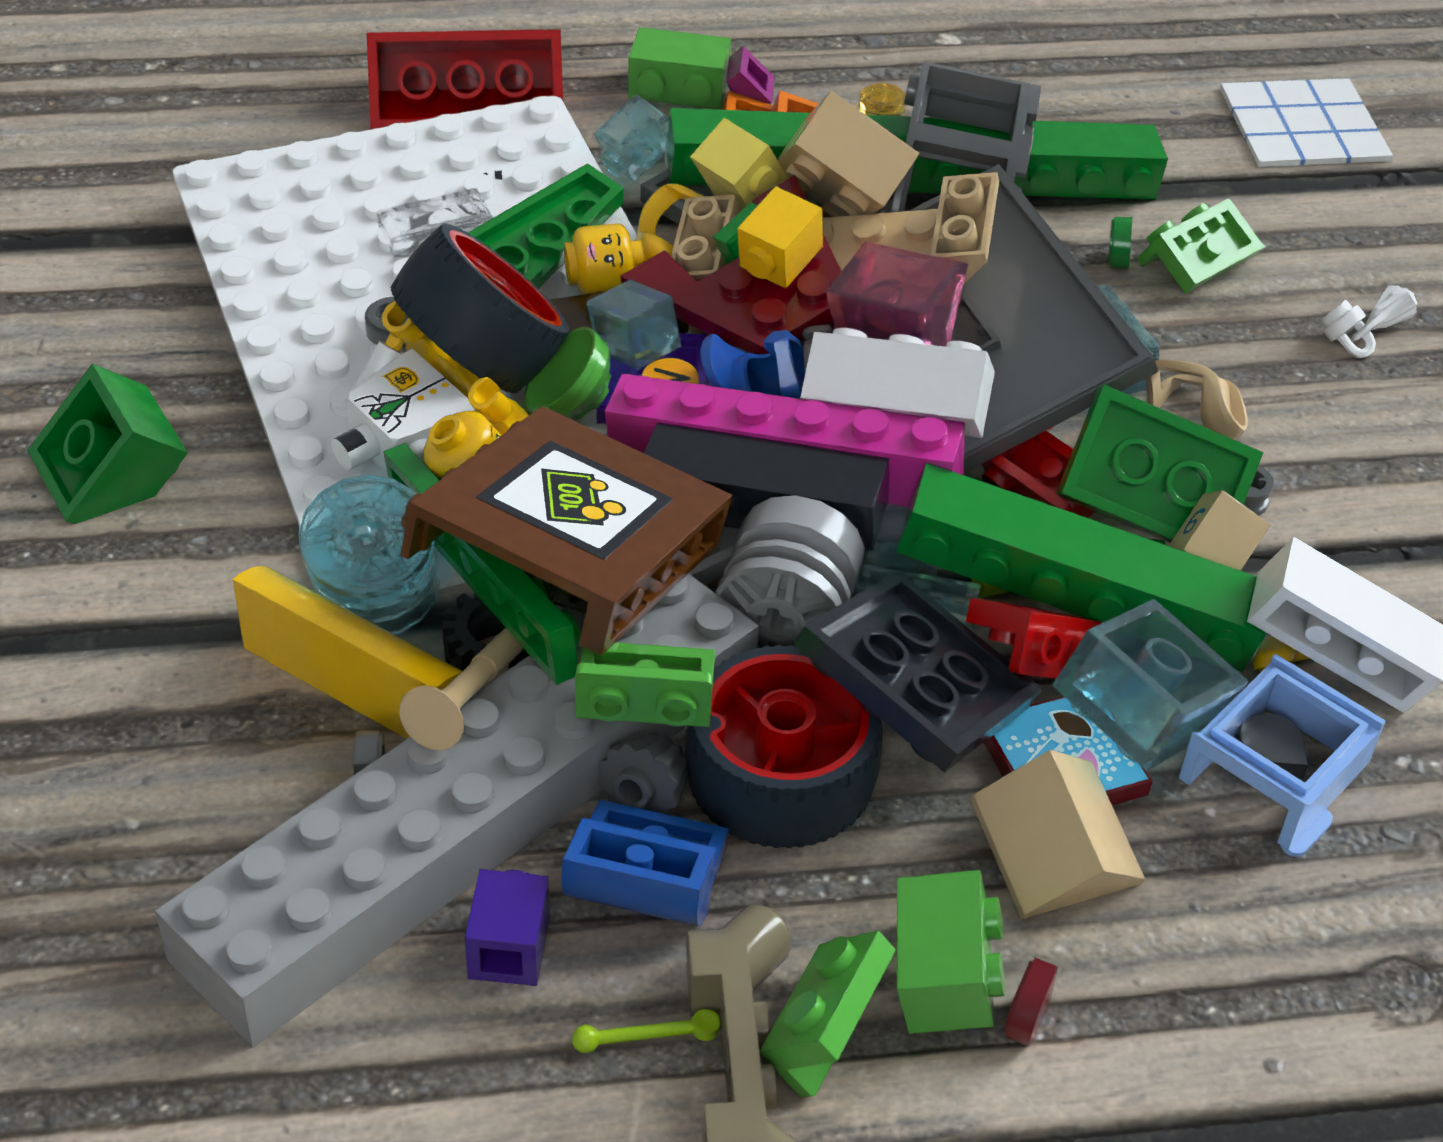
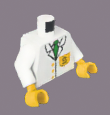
(404, 397)

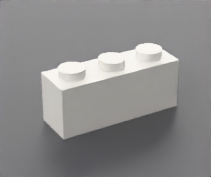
(901, 376)
(1348, 625)

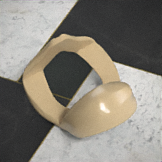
(1221, 401)

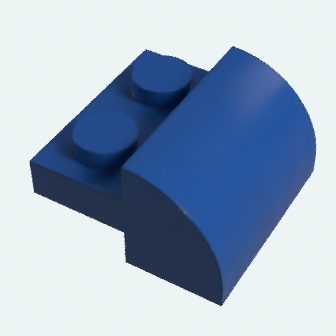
(644, 862)

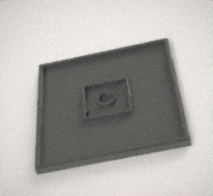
(1042, 328)

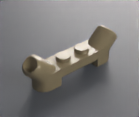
(721, 977)

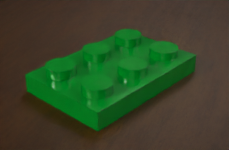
(1151, 464)

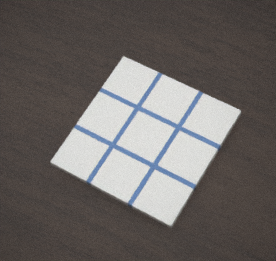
(1305, 122)

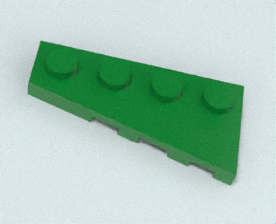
(535, 229)

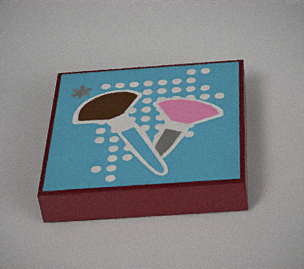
(1060, 728)

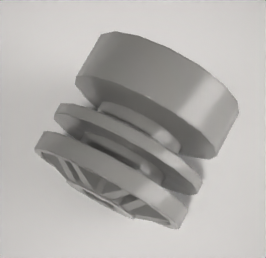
(791, 566)

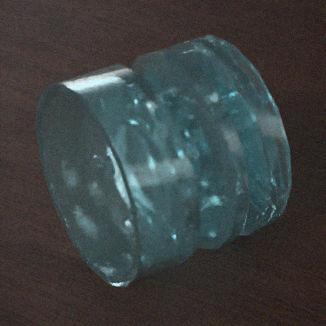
(369, 577)

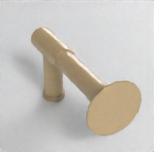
(434, 715)

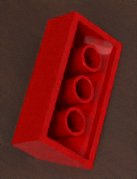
(458, 71)

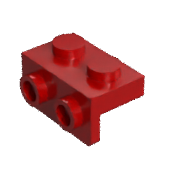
(1034, 471)

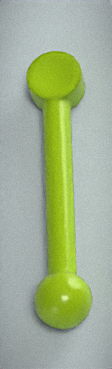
(703, 1025)

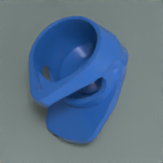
(774, 373)

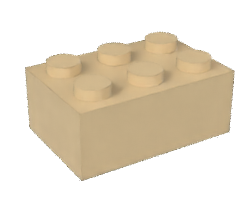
(845, 159)

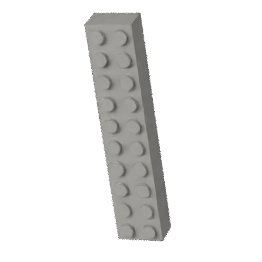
(411, 833)

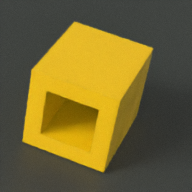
(780, 237)

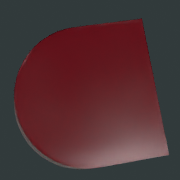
(1030, 1002)

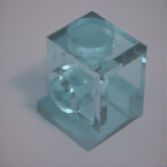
(633, 139)

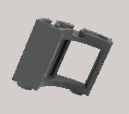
(974, 101)

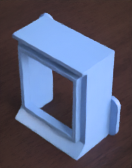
(1315, 711)

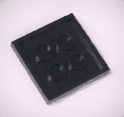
(917, 669)

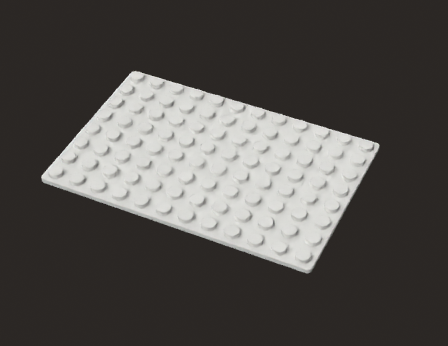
(303, 256)

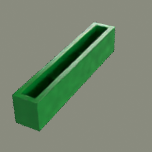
(1074, 561)

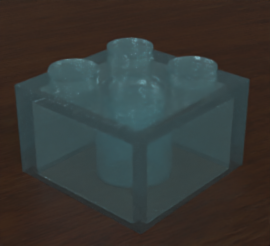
(1147, 683)

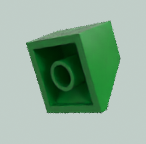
(105, 447)

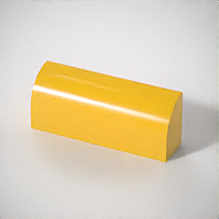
(332, 646)

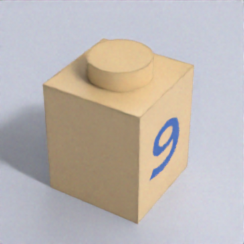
(1221, 530)

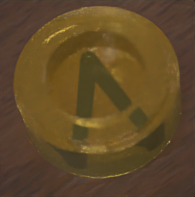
(882, 100)

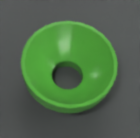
(573, 378)

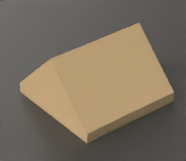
(1055, 834)

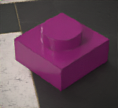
(749, 76)

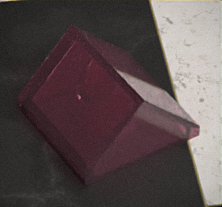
(898, 293)

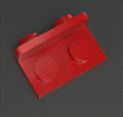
(1039, 636)

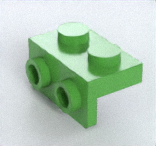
(646, 684)
(825, 1009)

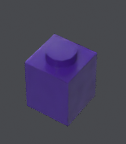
(507, 927)

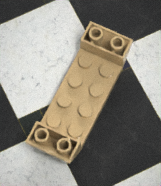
(954, 231)

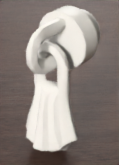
(1393, 307)

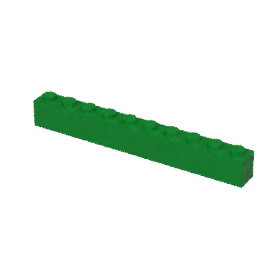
(1063, 160)

